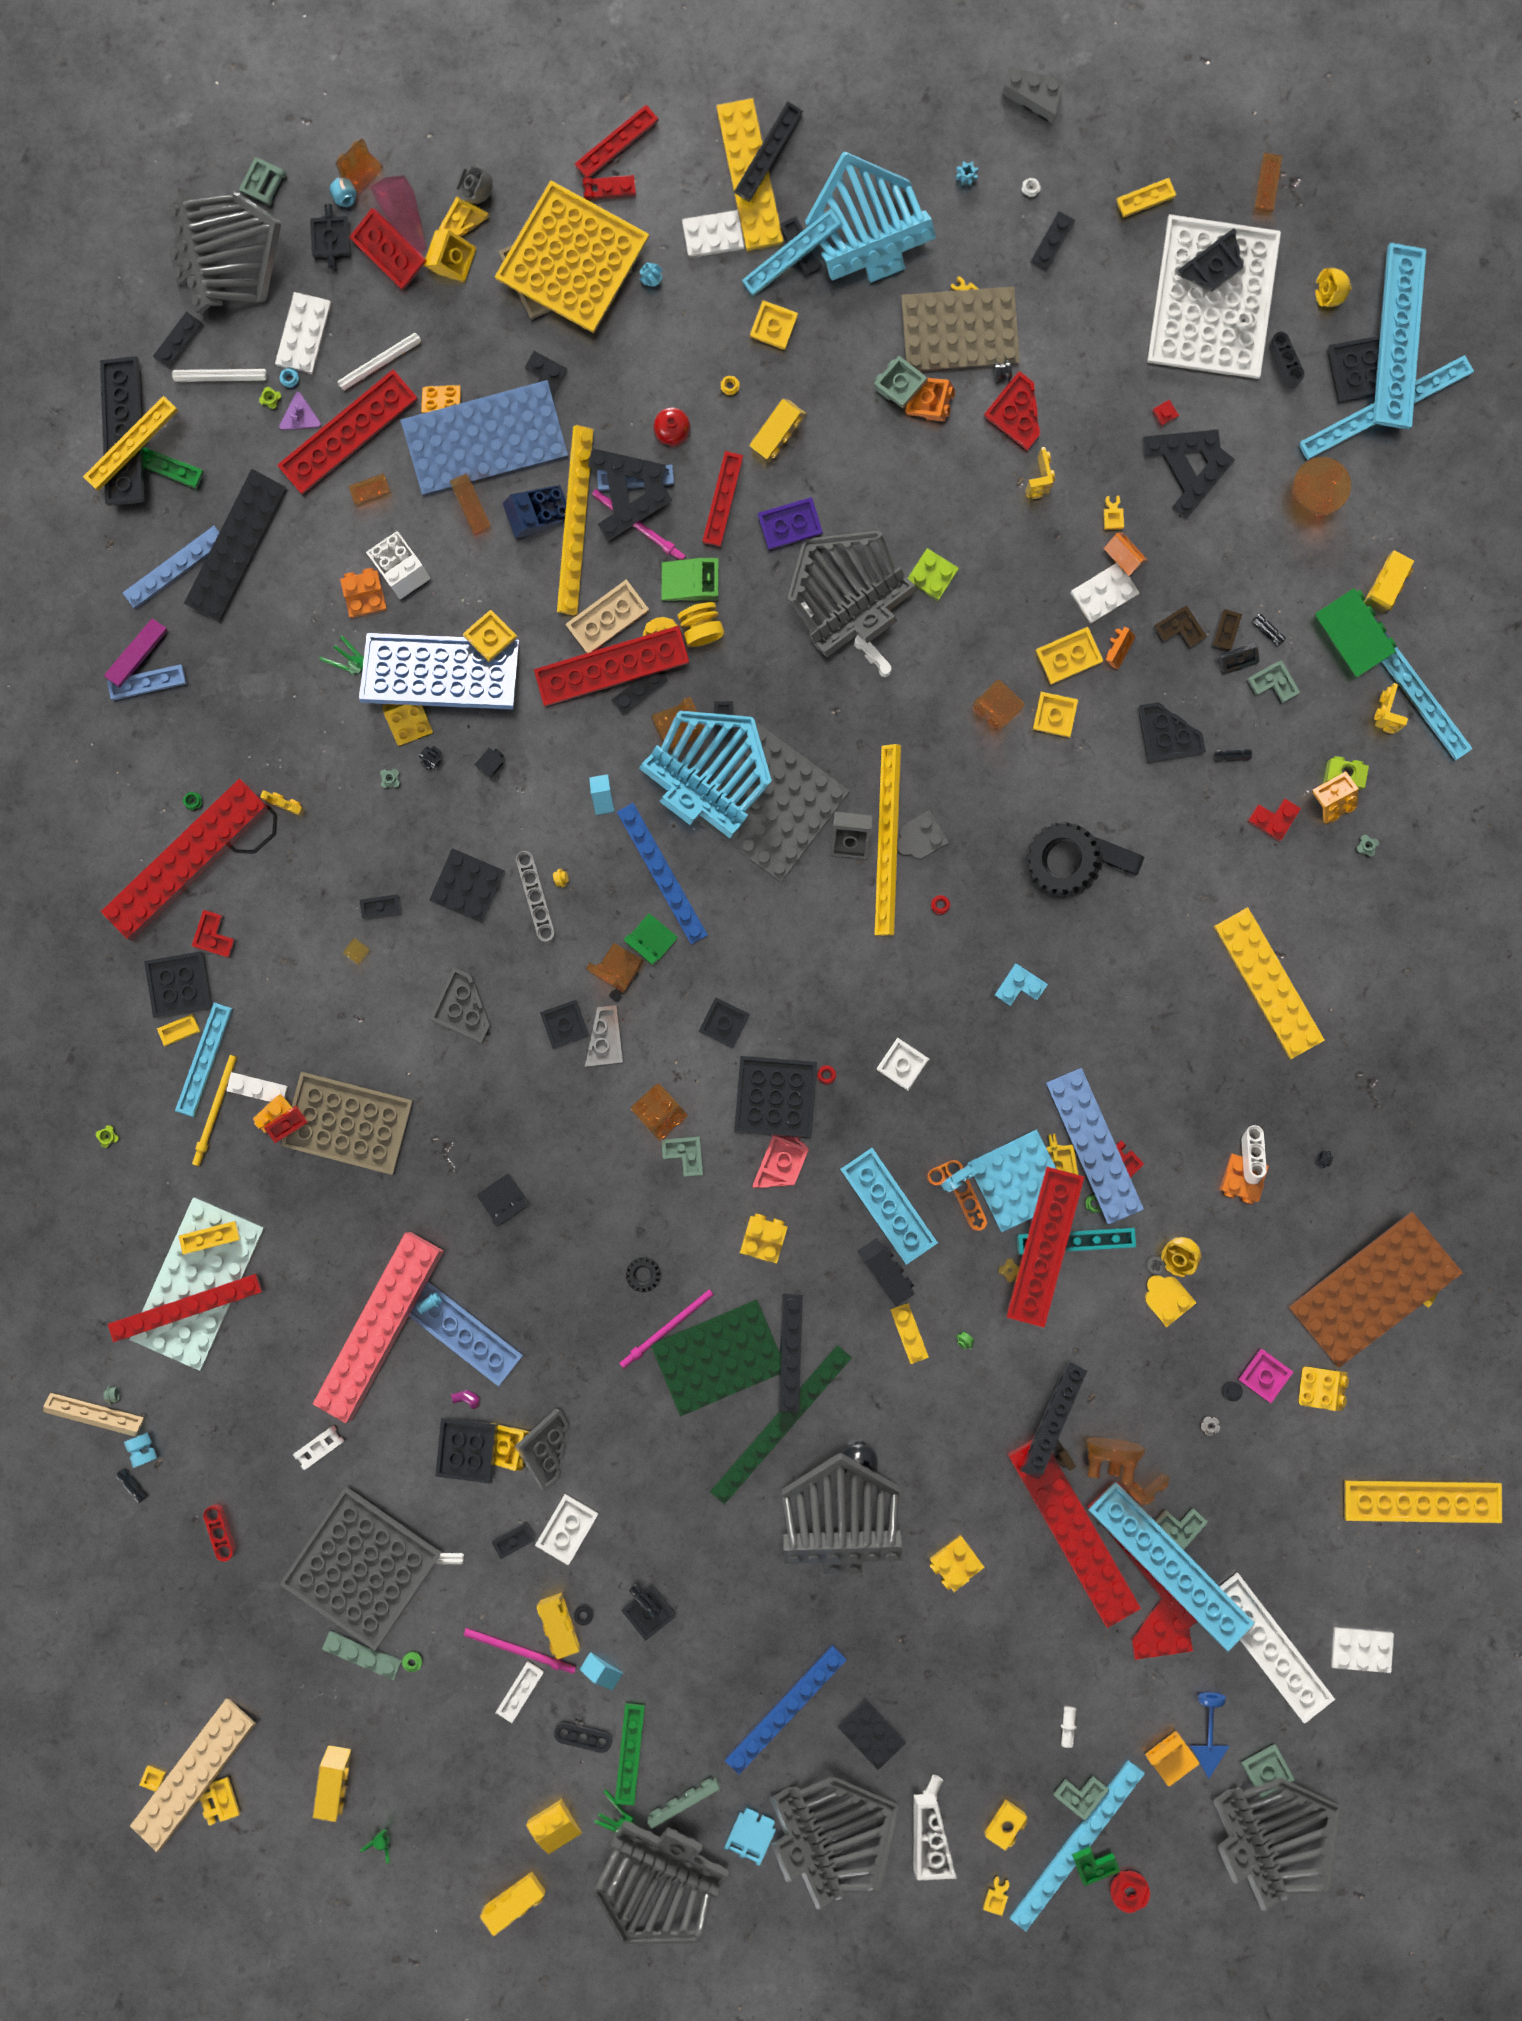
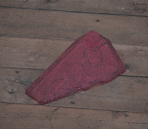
(400, 207)

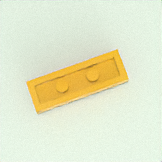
(1146, 197)
(209, 1237)
(909, 1333)

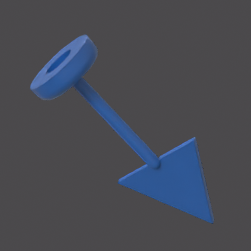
(1210, 1755)

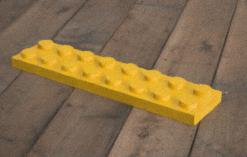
(741, 143)
(1269, 983)
(1423, 1501)

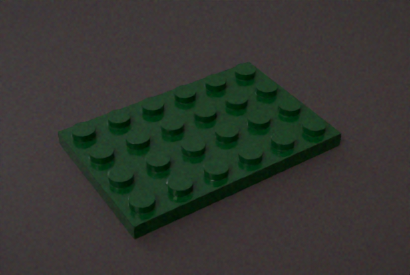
(718, 1357)

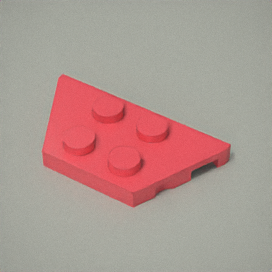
(781, 1162)

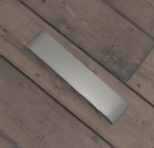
(529, 889)

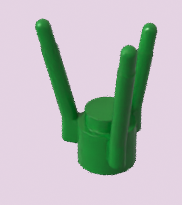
(355, 662)
(617, 1824)
(380, 1843)

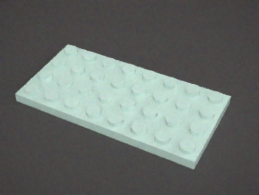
(193, 1273)

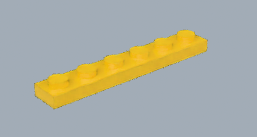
(130, 443)

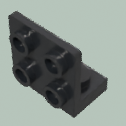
(502, 1200)

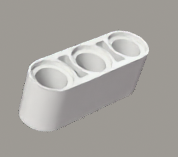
(1250, 1162)

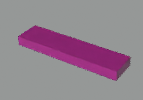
(135, 653)

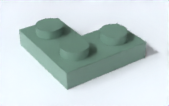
(1276, 677)
(687, 1149)
(1183, 1531)
(1081, 1801)

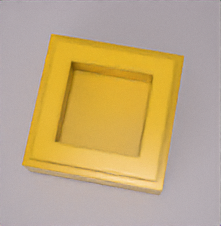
(152, 1778)

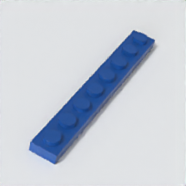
(662, 873)
(785, 1709)

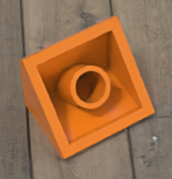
(1125, 553)

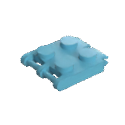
(751, 1835)

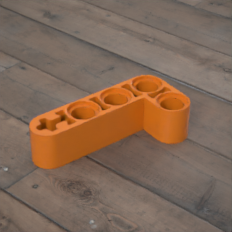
(961, 1196)

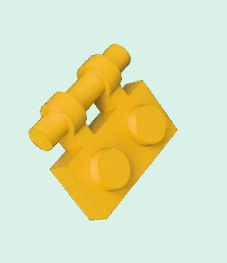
(224, 1801)

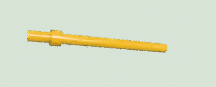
(202, 1145)

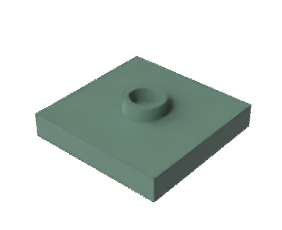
(1266, 1767)

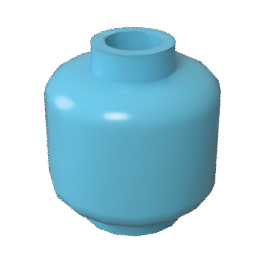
(343, 192)

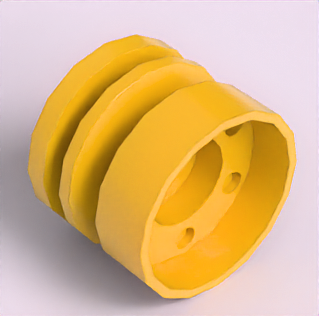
(700, 620)

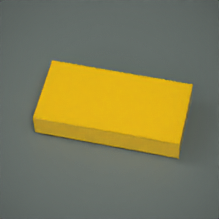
(178, 1030)

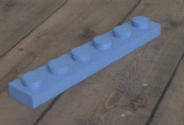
(171, 569)

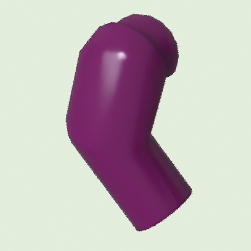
(466, 1396)

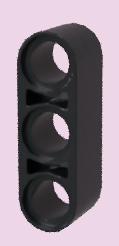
(1286, 350)
(1120, 857)

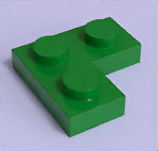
(1094, 1870)

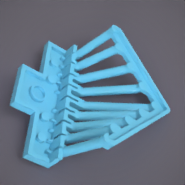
(880, 248)
(691, 795)

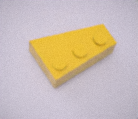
(778, 429)
(1389, 582)
(558, 1626)
(331, 1784)
(512, 1903)

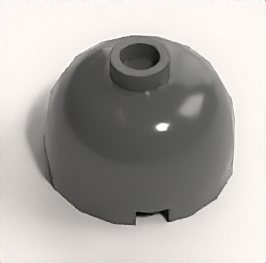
(474, 184)

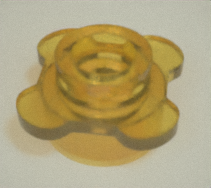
(1004, 1270)

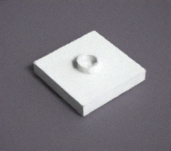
(902, 1064)

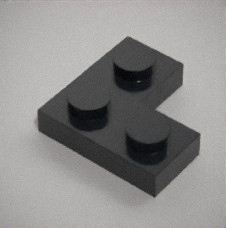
(546, 369)

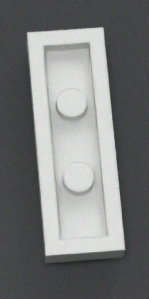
(255, 1087)
(519, 1692)

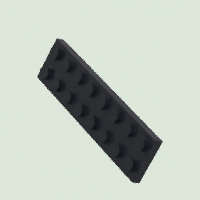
(119, 414)
(234, 545)

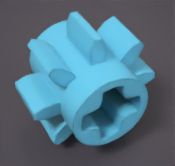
(967, 179)
(651, 274)

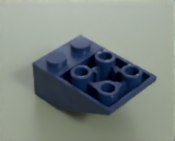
(535, 510)

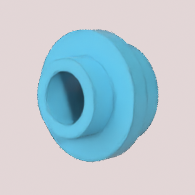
(289, 372)

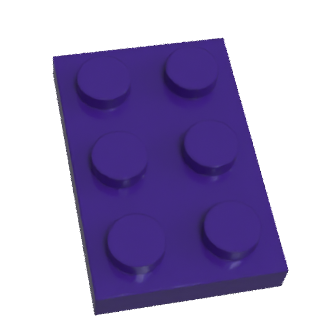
(790, 523)

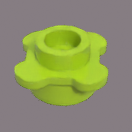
(268, 392)
(106, 1141)

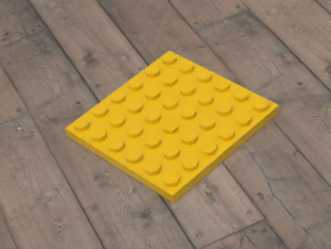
(572, 256)

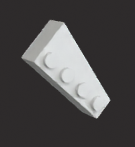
(930, 1843)

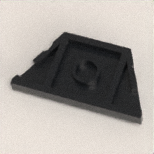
(1215, 263)

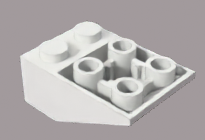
(398, 565)

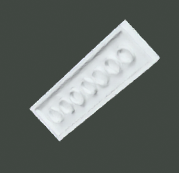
(1278, 1655)

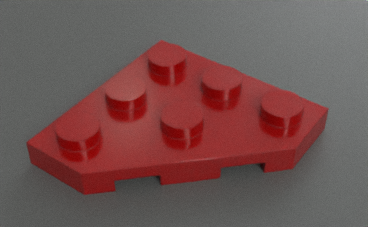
(1016, 411)
(1161, 1635)

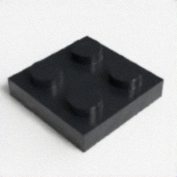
(724, 1022)
(564, 1024)
(642, 1621)

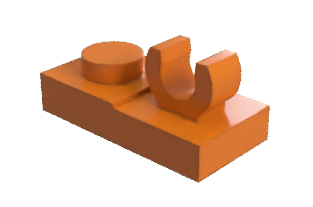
(1120, 648)

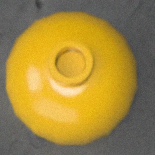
(1333, 287)
(1181, 1256)

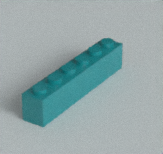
(1092, 1239)

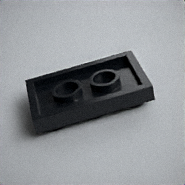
(871, 1734)

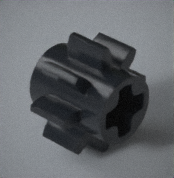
(430, 757)

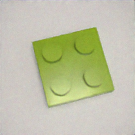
(932, 574)

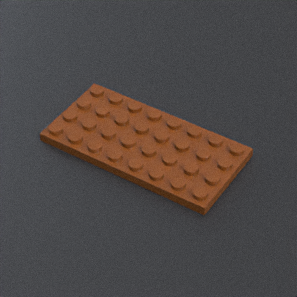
(1375, 1289)

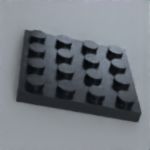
(775, 1097)

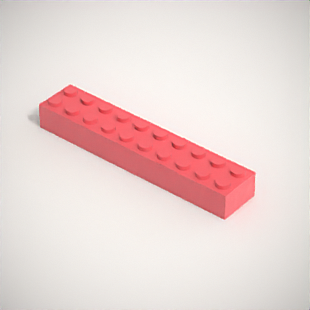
(378, 1327)

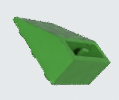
(690, 580)

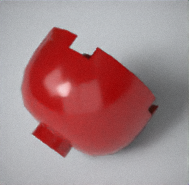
(671, 427)

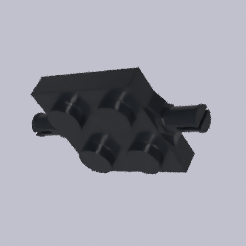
(330, 236)

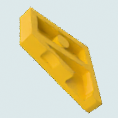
(463, 217)
(278, 801)

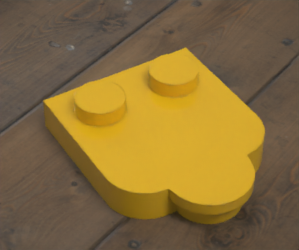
(1167, 1298)

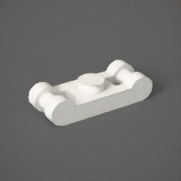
(873, 656)
(318, 1447)

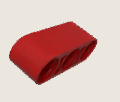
(217, 1542)

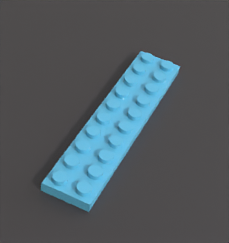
(1399, 336)
(1171, 1566)

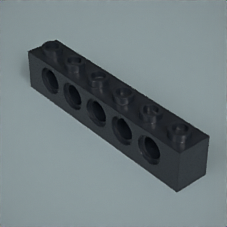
(1053, 1420)

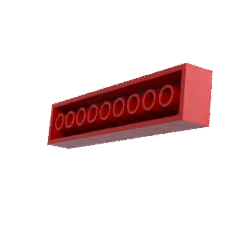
(185, 860)
(1078, 1540)

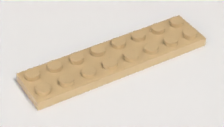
(193, 1775)

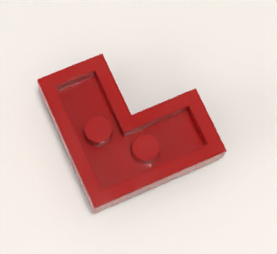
(1275, 824)
(207, 937)

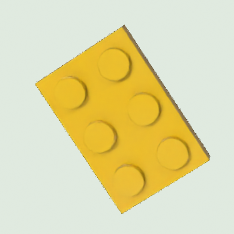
(1069, 655)

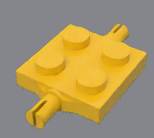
(1062, 1156)

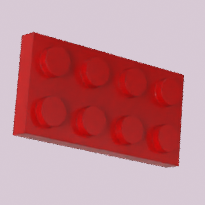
(387, 248)

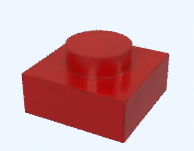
(1165, 413)

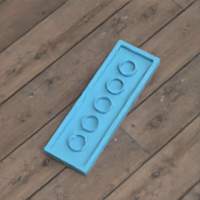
(889, 1206)

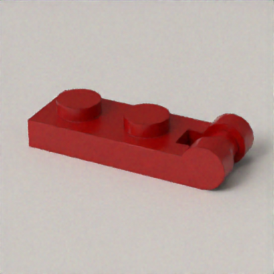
(609, 187)

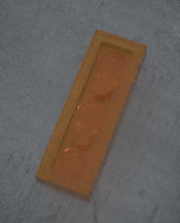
(1268, 182)
(470, 503)

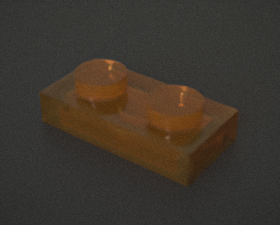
(369, 489)

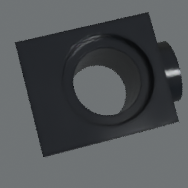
(490, 762)

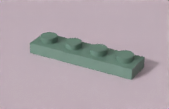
(361, 1655)
(676, 1806)

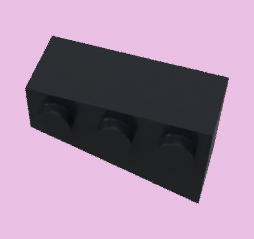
(887, 1272)

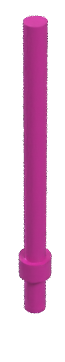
(668, 547)
(638, 1352)
(555, 1663)

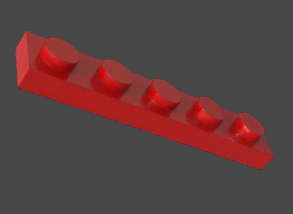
(616, 142)
(722, 499)

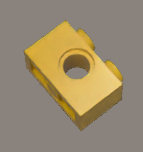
(1006, 1813)

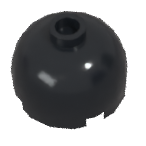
(862, 1454)

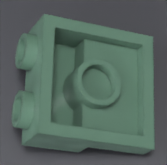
(900, 381)

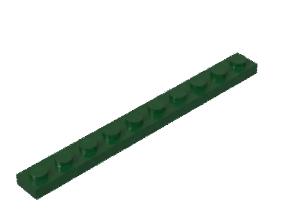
(780, 1426)

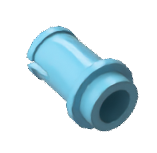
(428, 1303)

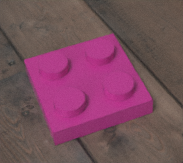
(1265, 1375)

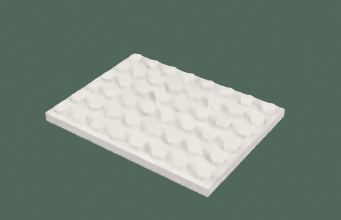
(1197, 325)

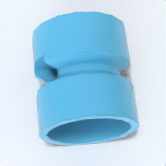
(134, 1445)

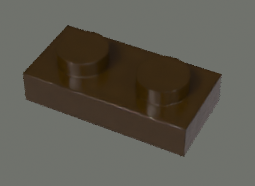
(1227, 630)

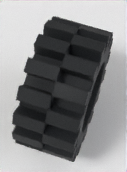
(631, 1274)

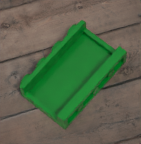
(1356, 632)

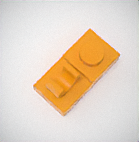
(271, 1111)

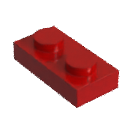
(285, 1124)

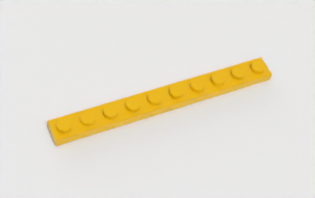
(574, 520)
(887, 840)

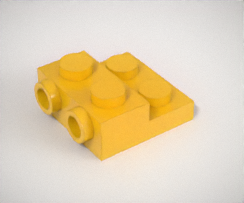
(764, 1238)
(506, 1453)
(956, 1564)

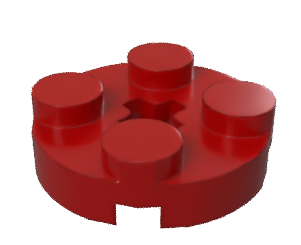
(1135, 1901)

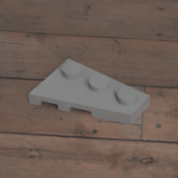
(605, 1039)

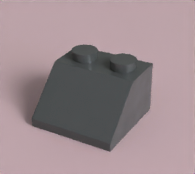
(851, 835)

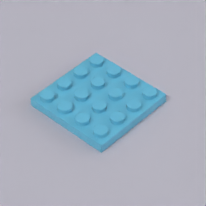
(1012, 1178)

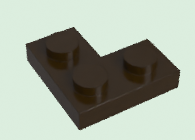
(1181, 622)
(1063, 1457)

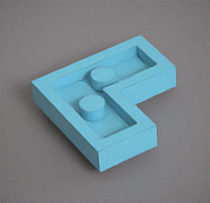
(1017, 981)

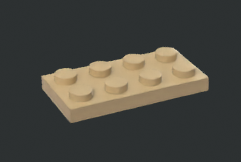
(607, 617)

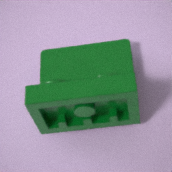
(651, 939)

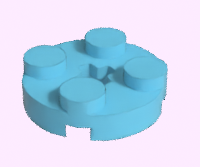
(955, 1180)

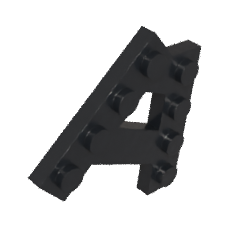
(1174, 447)
(622, 466)

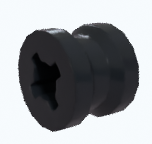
(1002, 370)

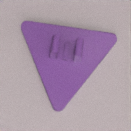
(299, 415)

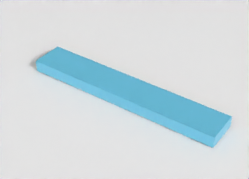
(792, 252)
(204, 1060)

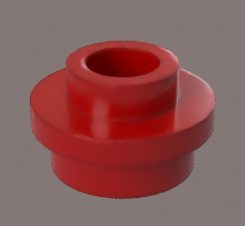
(946, 902)
(832, 1075)

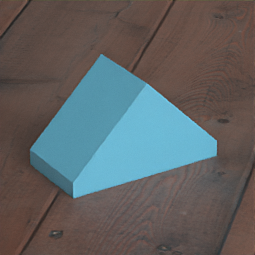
(601, 794)
(600, 1672)

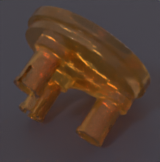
(1322, 486)
(1118, 1452)

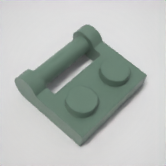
(257, 178)

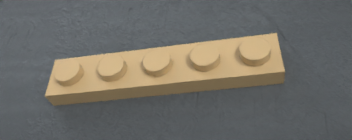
(93, 1414)

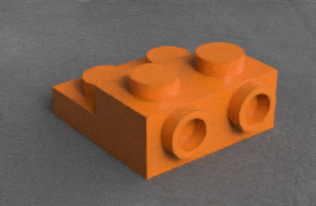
(932, 400)
(363, 593)
(1236, 1185)

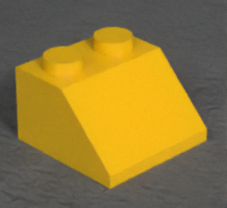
(450, 255)
(553, 1827)

